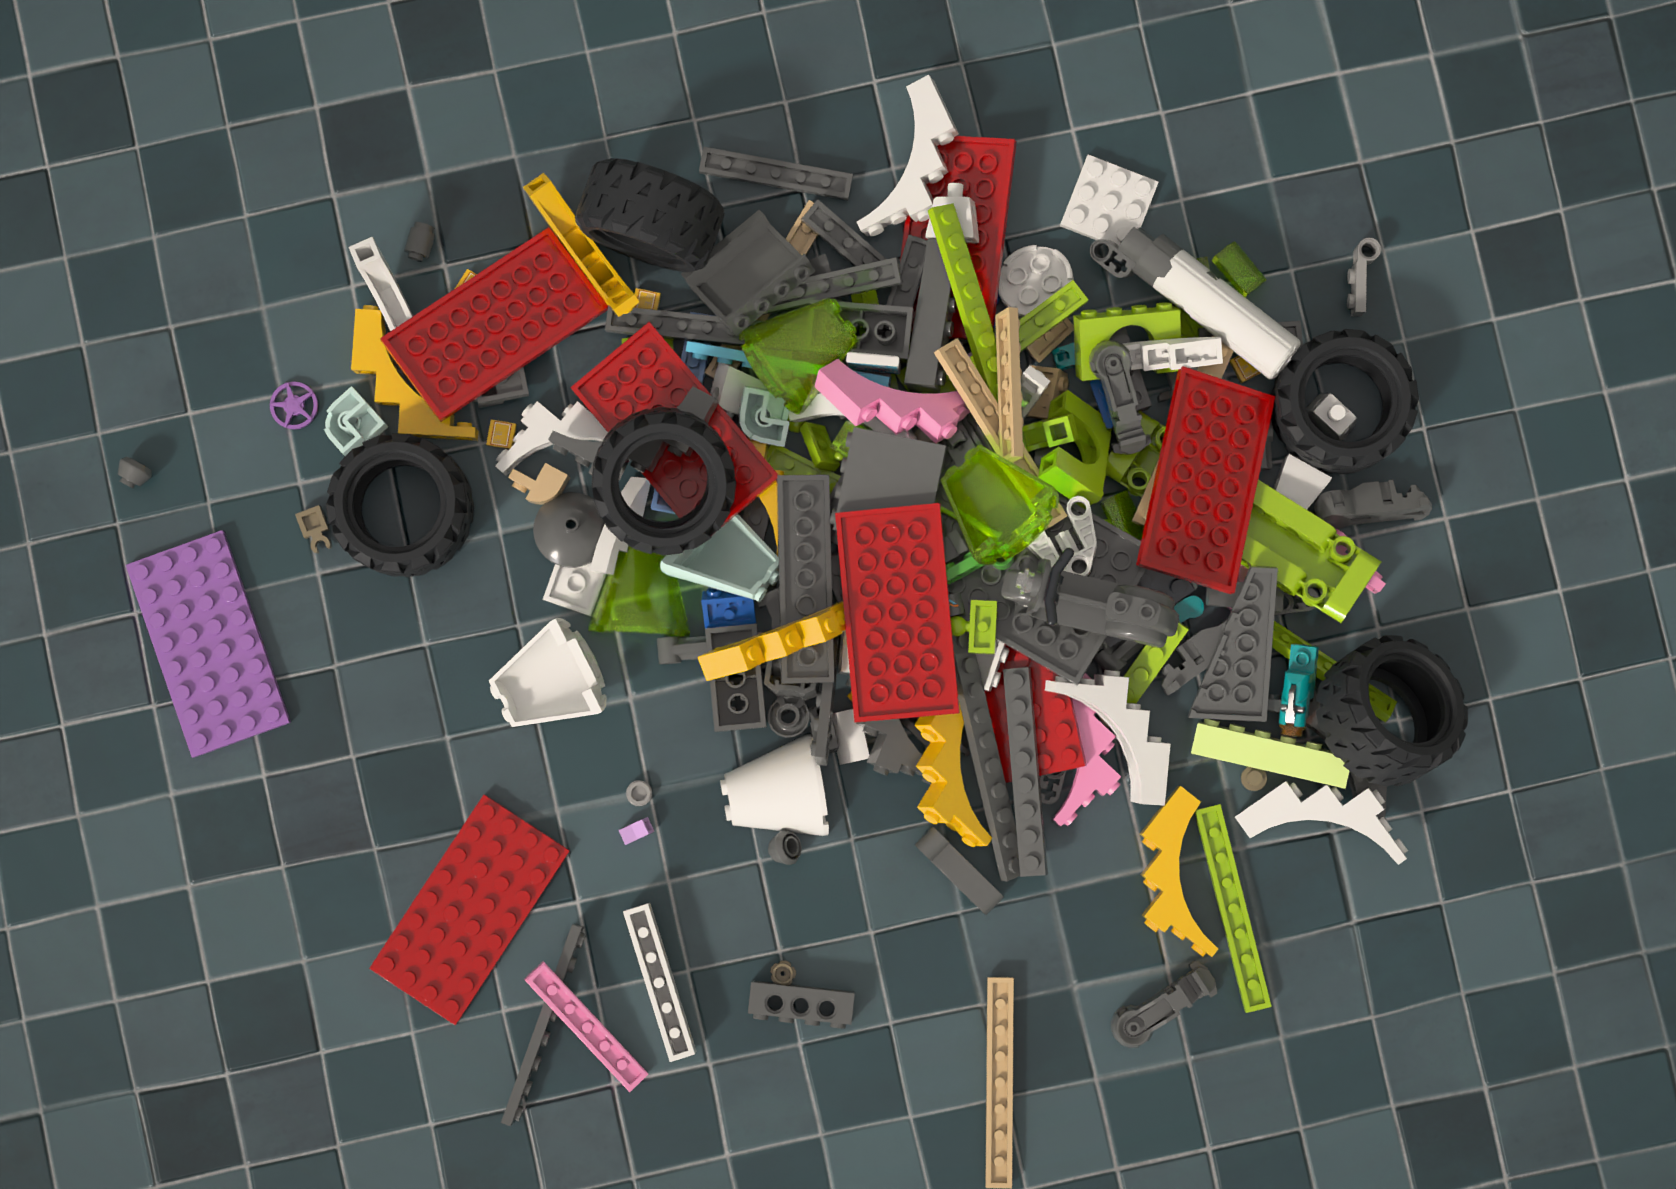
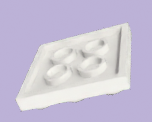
(1108, 201)

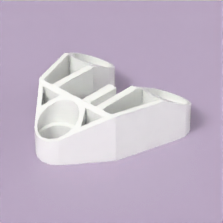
(1084, 529)

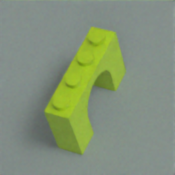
(1094, 327)
(1065, 471)

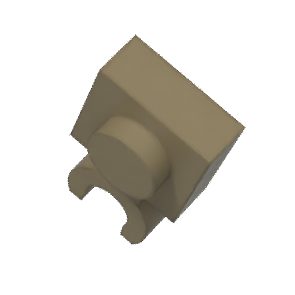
(313, 524)

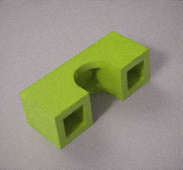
(1050, 432)

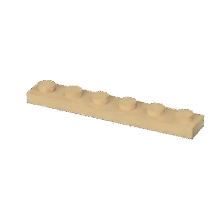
(1009, 384)

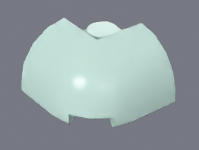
(763, 416)
(352, 421)

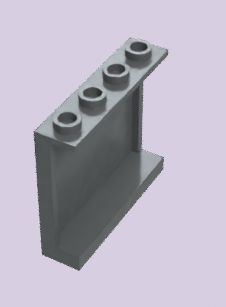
(748, 273)
(887, 472)

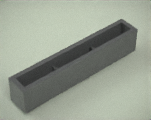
(931, 326)

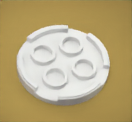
(1032, 277)

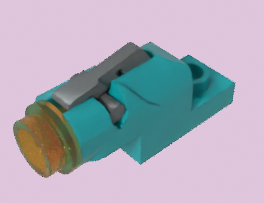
(1298, 689)

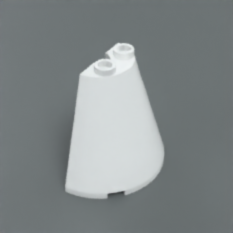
(550, 678)
(779, 791)

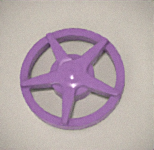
(293, 405)

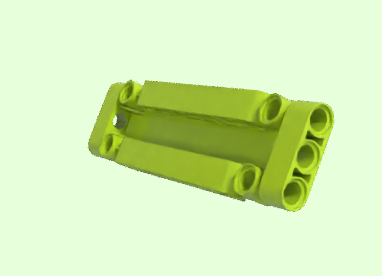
(1277, 536)

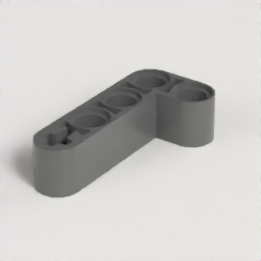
(959, 870)

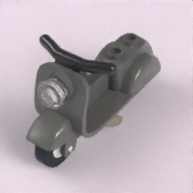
(1092, 603)

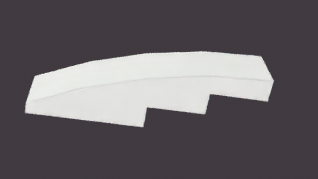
(1175, 353)
(608, 545)

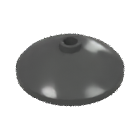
(564, 545)

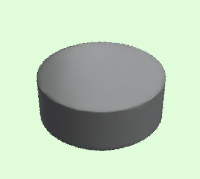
(639, 793)

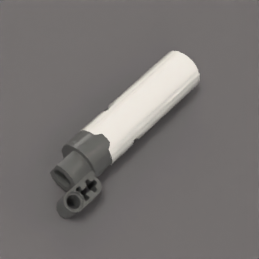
(1203, 297)

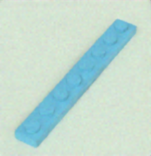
(726, 355)

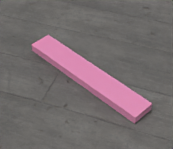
(586, 1026)

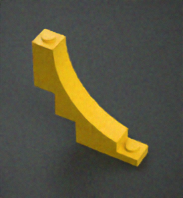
(372, 357)

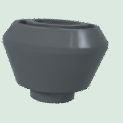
(133, 472)
(785, 847)

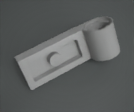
(1357, 276)

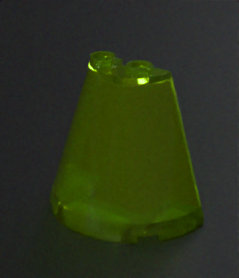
(794, 347)
(998, 504)
(640, 598)

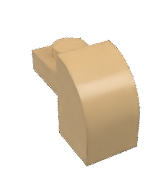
(547, 486)

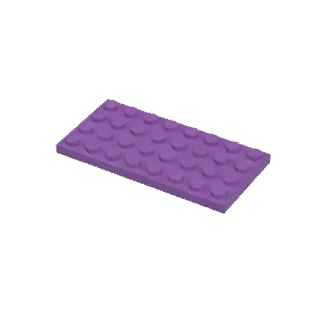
(208, 644)

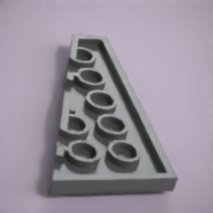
(1241, 664)

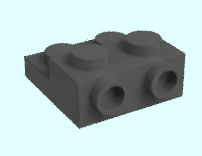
(510, 388)

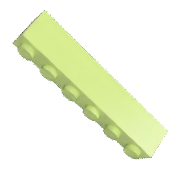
(1269, 753)

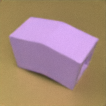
(636, 831)

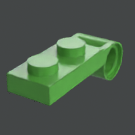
(969, 565)

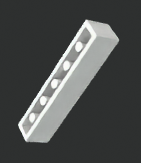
(660, 982)

